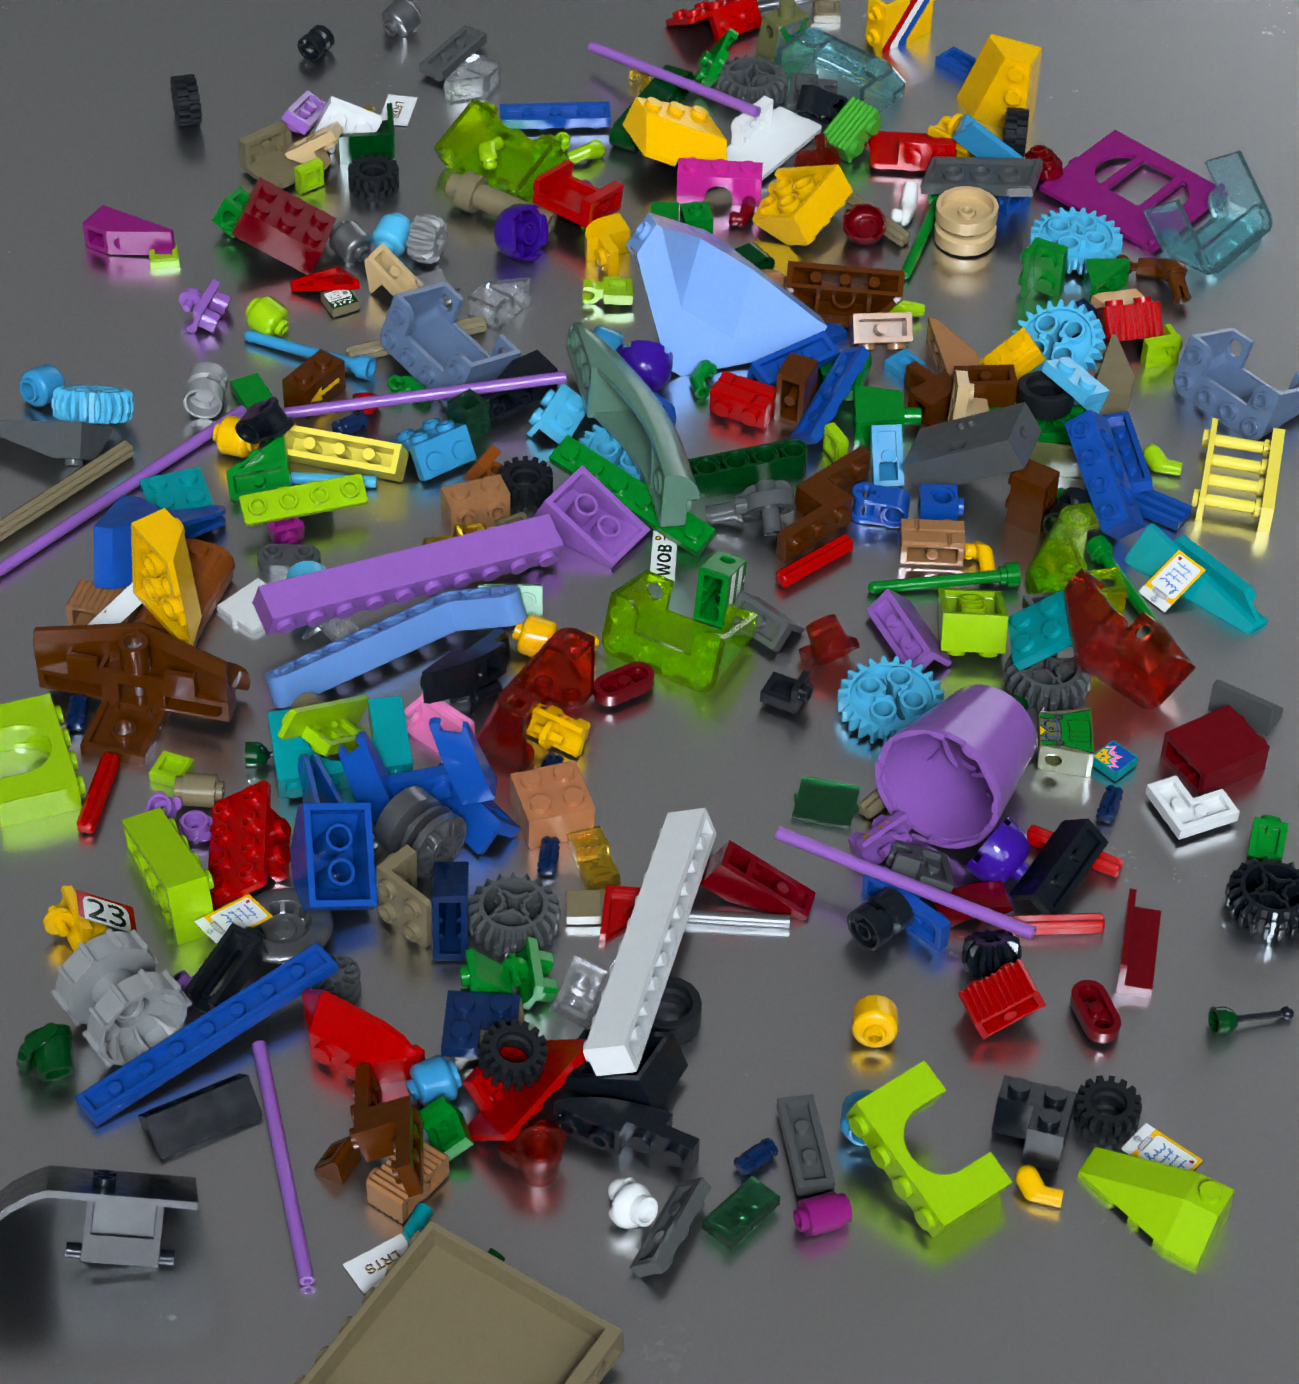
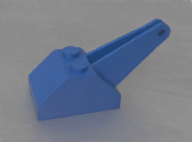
(113, 536)
(331, 846)

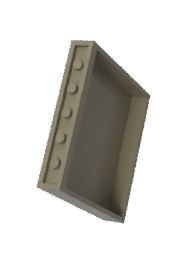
(465, 1319)

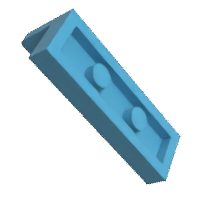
(981, 141)

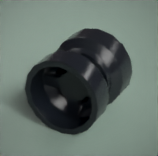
(316, 43)

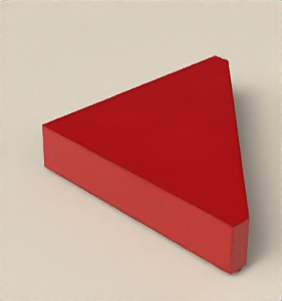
(326, 280)
(617, 909)

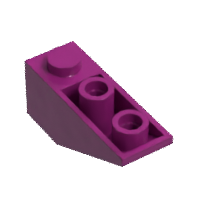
(125, 234)

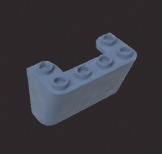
(433, 346)
(1227, 391)

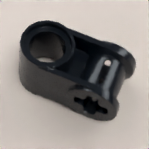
(819, 104)
(263, 422)

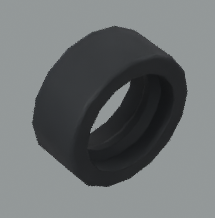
(1051, 407)
(688, 996)

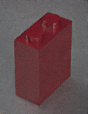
(1215, 750)

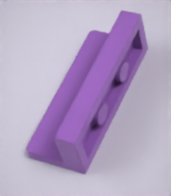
(906, 630)

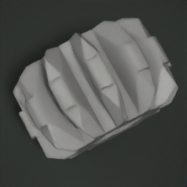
(427, 238)

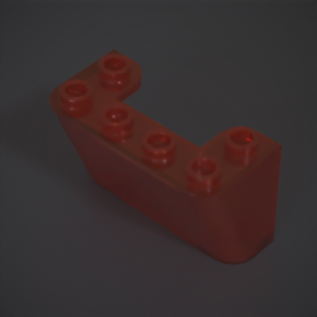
(1105, 646)
(556, 673)

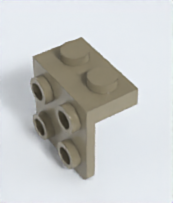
(264, 154)
(400, 900)

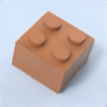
(551, 802)

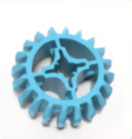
(93, 404)

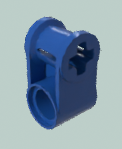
(882, 505)

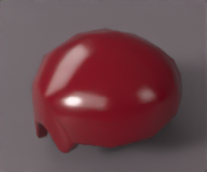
(864, 224)

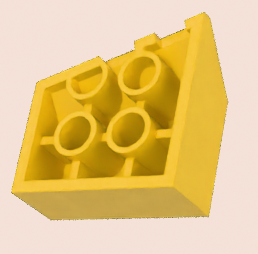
(1002, 78)
(674, 131)
(802, 202)
(164, 574)

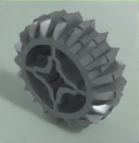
(752, 79)
(1049, 683)
(514, 906)

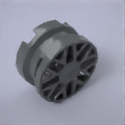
(345, 982)

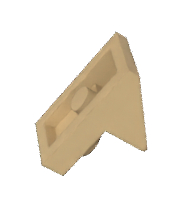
(315, 145)
(387, 270)
(962, 398)

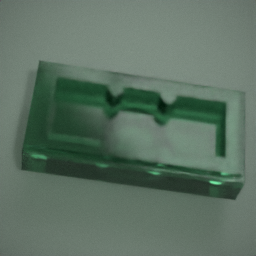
(741, 1212)

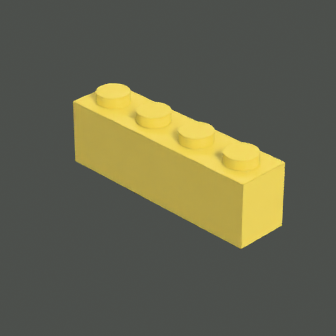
(346, 453)

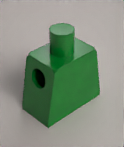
(879, 407)

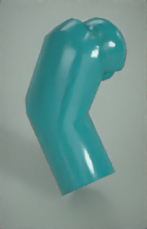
(417, 1220)

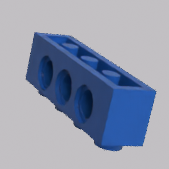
(1104, 475)

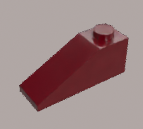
(754, 883)

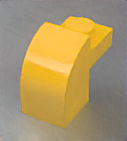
(605, 241)

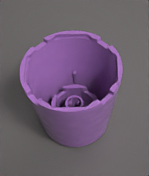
(957, 765)

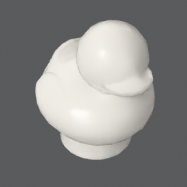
(631, 1204)

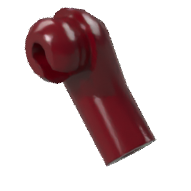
(741, 218)

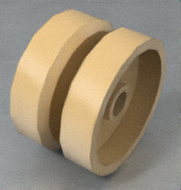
(966, 221)

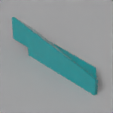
(1216, 590)

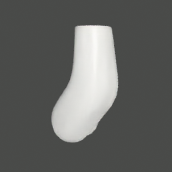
(907, 204)

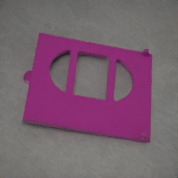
(1081, 189)

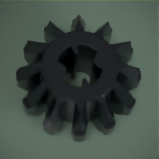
(988, 951)

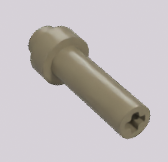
(473, 193)

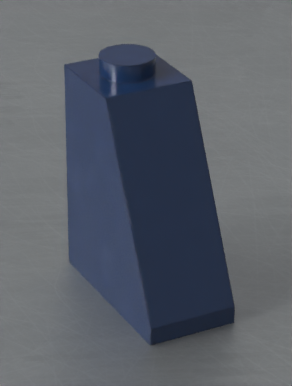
(450, 911)

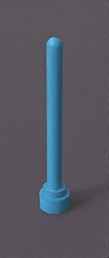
(362, 366)

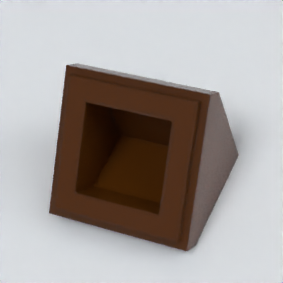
(338, 1161)

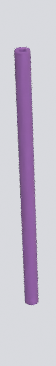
(675, 79)
(906, 883)
(283, 1164)

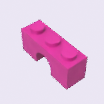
(699, 175)

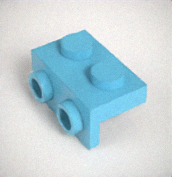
(1077, 382)
(560, 414)

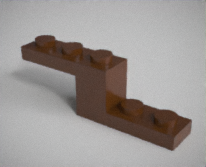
(823, 503)
(387, 1129)

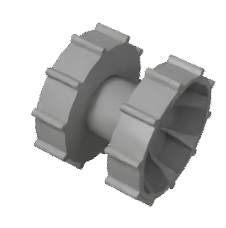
(120, 996)

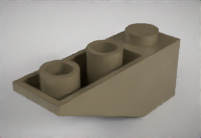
(1115, 376)

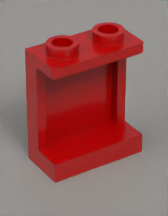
(573, 198)

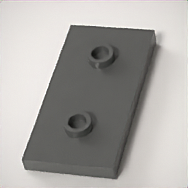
(995, 175)

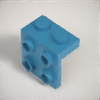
(437, 447)

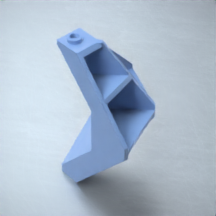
(713, 299)

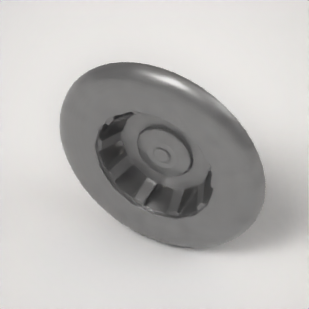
(286, 932)

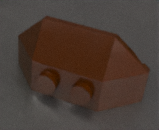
(844, 289)

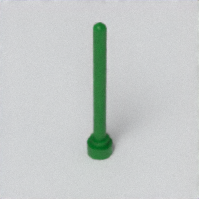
(921, 237)
(1100, 551)
(1006, 575)

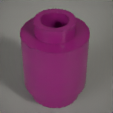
(822, 1213)

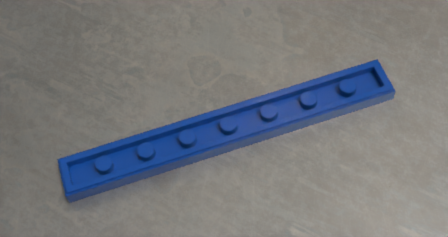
(206, 1034)

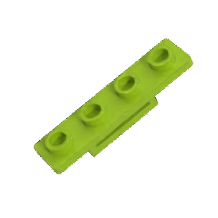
(303, 500)
(326, 724)

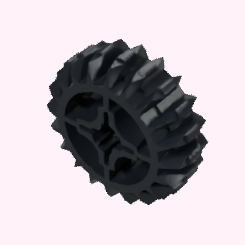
(1268, 907)

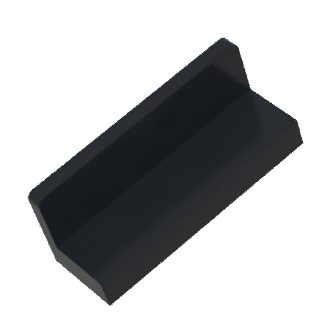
(1060, 865)
(201, 1114)

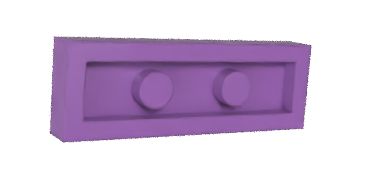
(303, 113)

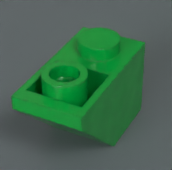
(484, 974)

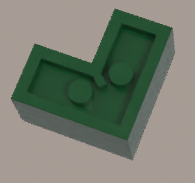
(382, 142)

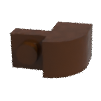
(928, 392)

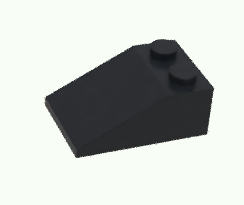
(651, 1084)

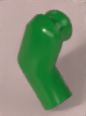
(697, 378)
(404, 383)

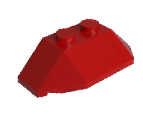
(352, 1037)

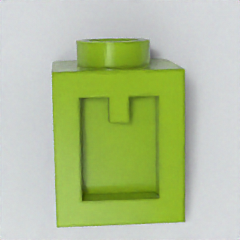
(1161, 349)

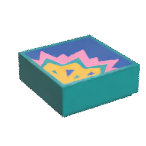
(1114, 760)

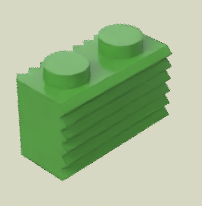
(853, 128)

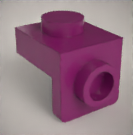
(286, 531)

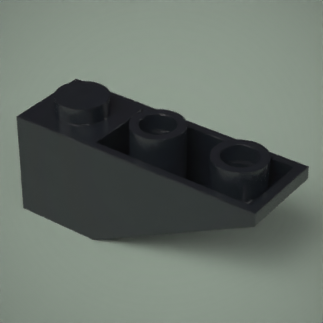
(511, 400)

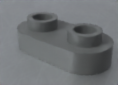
(279, 558)

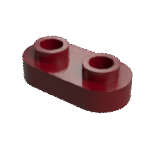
(1051, 163)
(623, 683)
(1099, 1017)

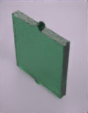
(826, 803)

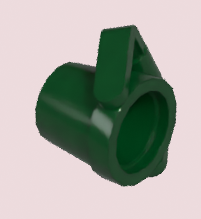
(48, 1051)

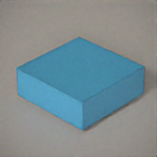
(897, 363)

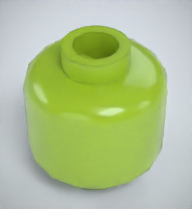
(267, 316)

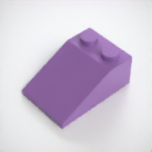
(593, 519)

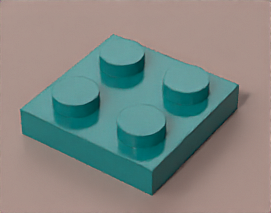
(177, 490)
(1039, 631)

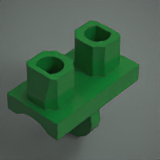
(527, 974)

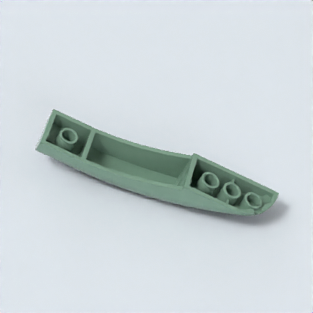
(636, 419)

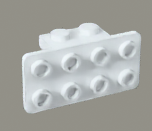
(770, 136)

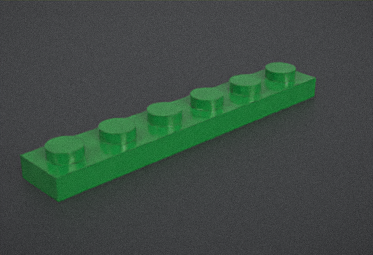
(633, 493)

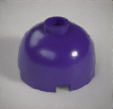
(521, 232)
(649, 362)
(1001, 854)

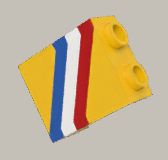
(897, 22)

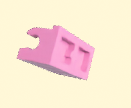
(418, 724)

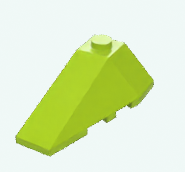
(1169, 1203)

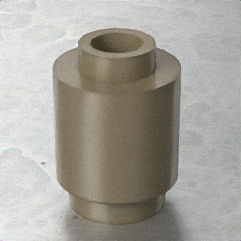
(199, 789)

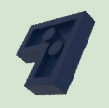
(469, 1014)

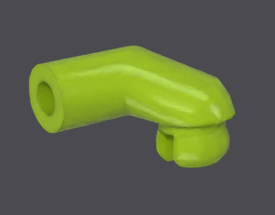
(589, 151)
(1159, 463)

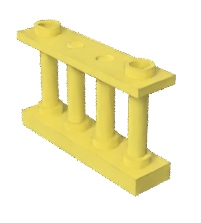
(1263, 488)

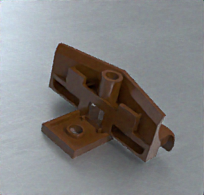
(139, 679)

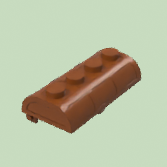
(212, 573)

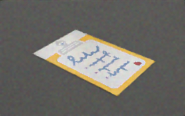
(1171, 581)
(242, 912)
(1157, 1147)

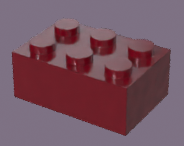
(283, 226)

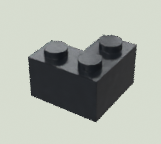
(1035, 1114)

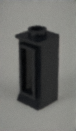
(234, 942)

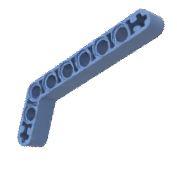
(394, 638)

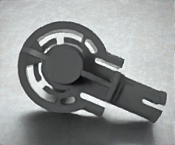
(762, 500)

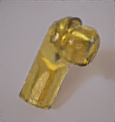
(642, 78)

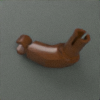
(1163, 269)

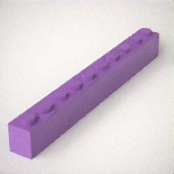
(407, 574)

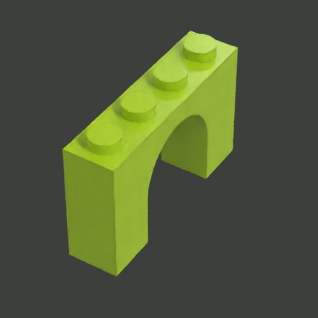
(53, 785)
(935, 1198)

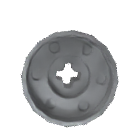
(423, 824)

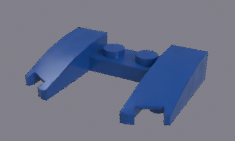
(463, 775)

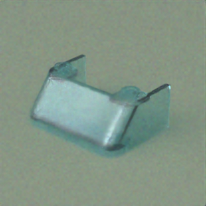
(876, 76)
(1236, 224)

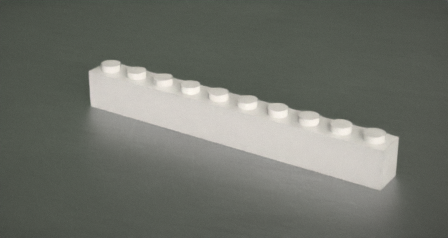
(650, 943)

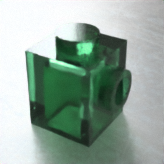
(471, 410)

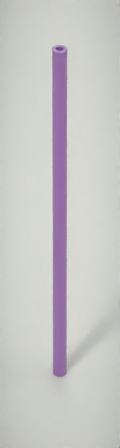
(422, 395)
(111, 496)

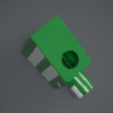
(719, 576)

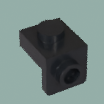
(787, 692)

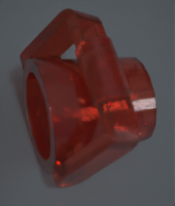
(822, 155)
(827, 641)
(537, 1153)

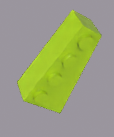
(170, 872)

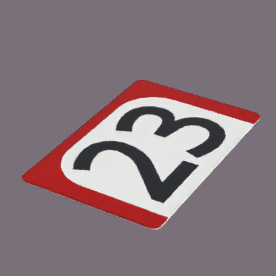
(105, 911)

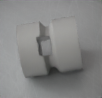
(205, 390)

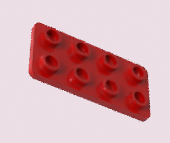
(722, 15)
(908, 150)
(246, 844)
(506, 1111)

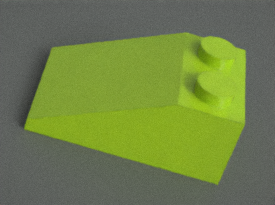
(972, 622)

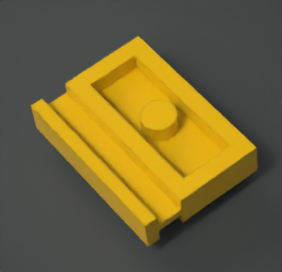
(1016, 350)

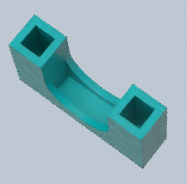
(388, 737)

